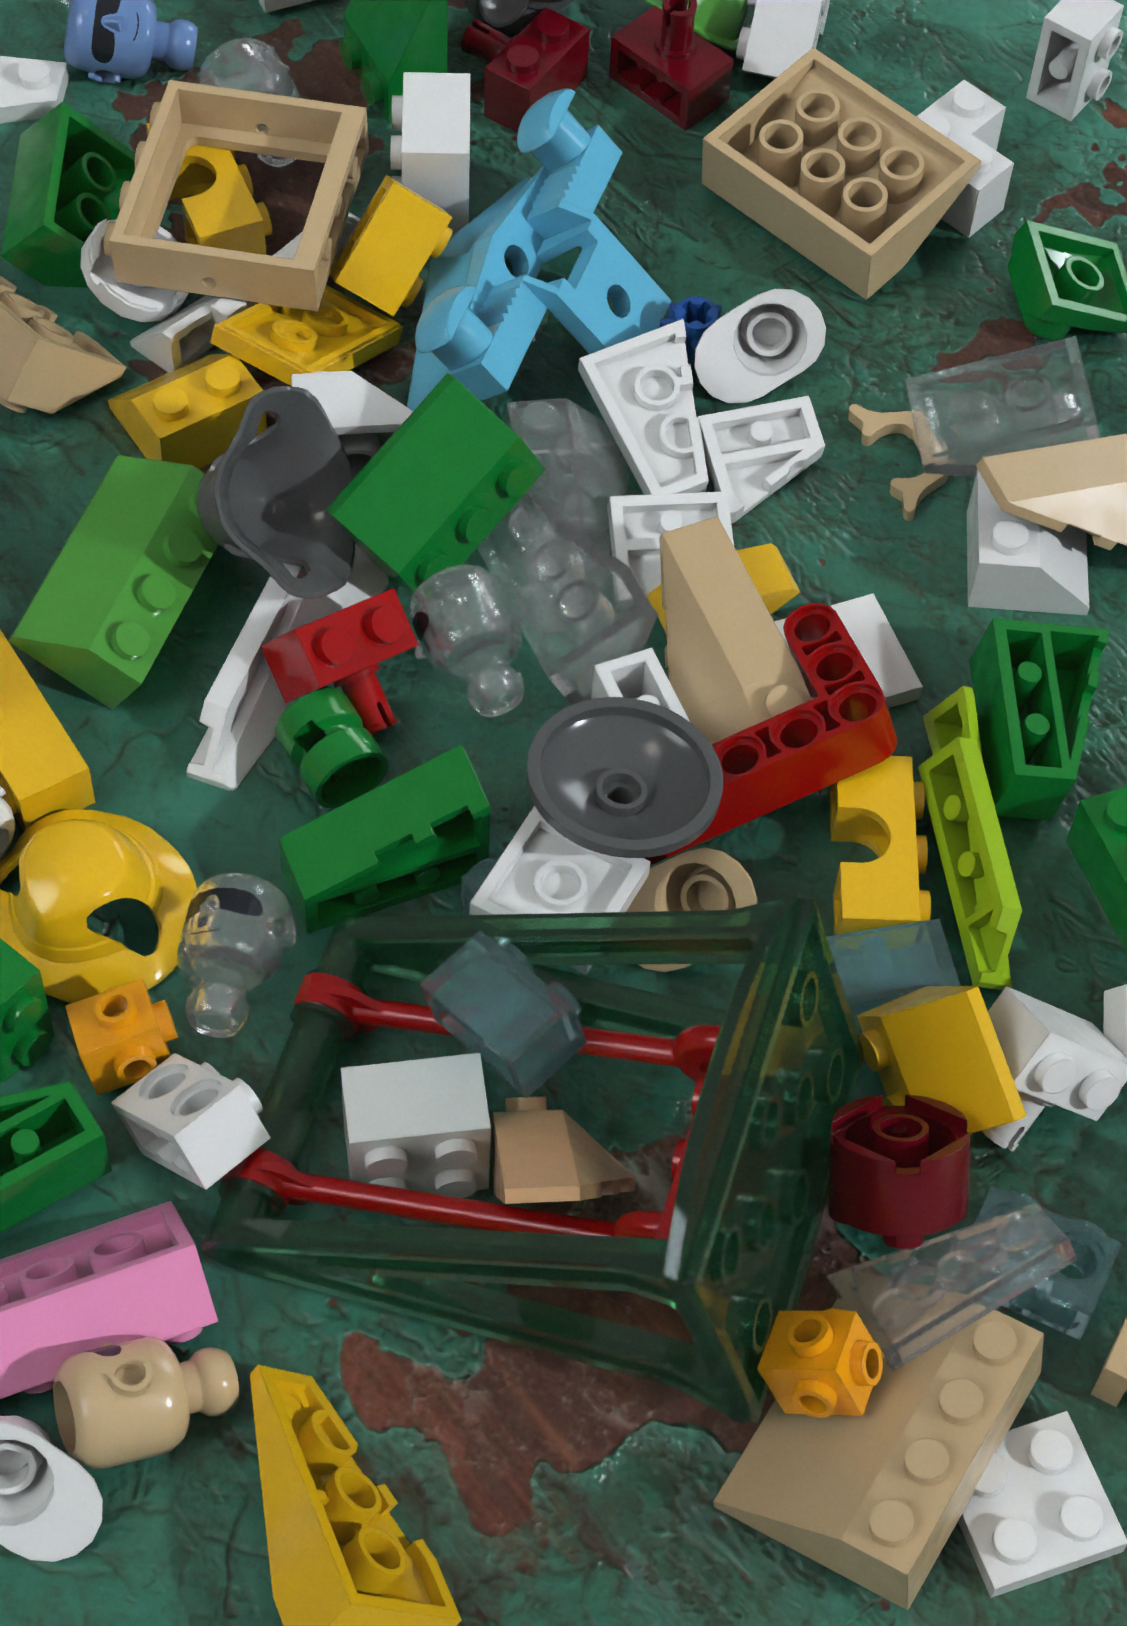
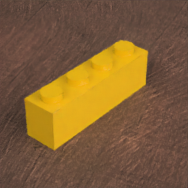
(37, 757)

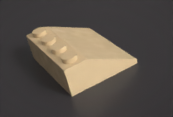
(836, 171)
(889, 1485)

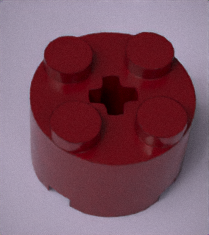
(899, 1168)

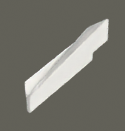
(189, 331)
(245, 696)

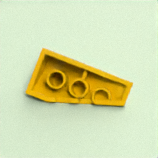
(328, 1526)

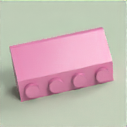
(99, 1289)

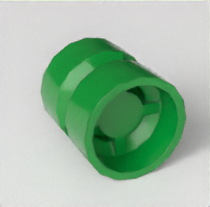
(331, 747)

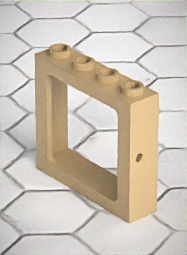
(232, 121)

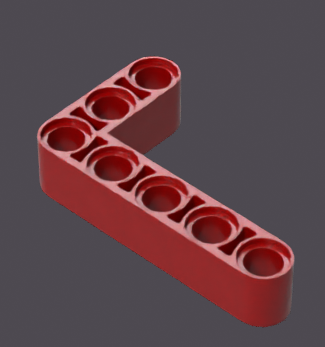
(813, 743)

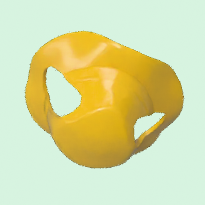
(68, 871)

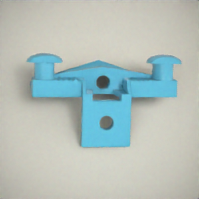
(482, 316)

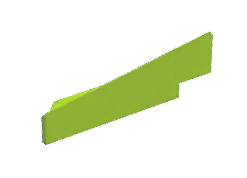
(970, 840)

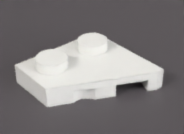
(759, 449)
(641, 519)

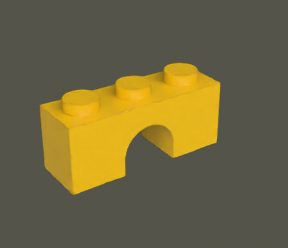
(223, 202)
(880, 813)

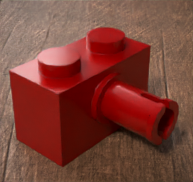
(344, 652)

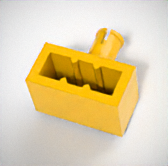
(392, 247)

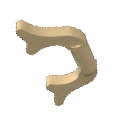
(876, 425)

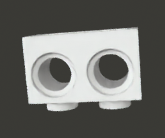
(192, 1119)

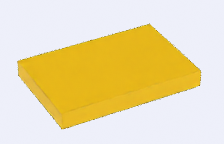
(307, 341)

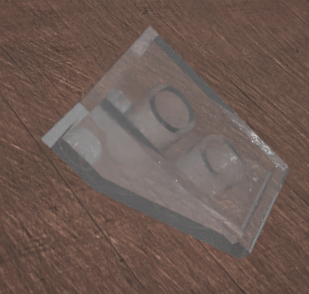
(1001, 407)

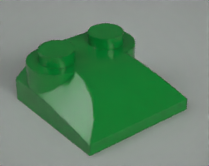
(1067, 281)

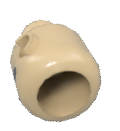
(137, 1399)

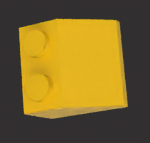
(189, 411)
(942, 1049)

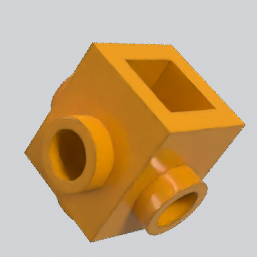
(121, 1035)
(821, 1363)

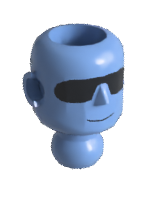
(122, 37)

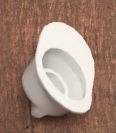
(759, 345)
(45, 1496)

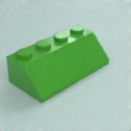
(119, 579)

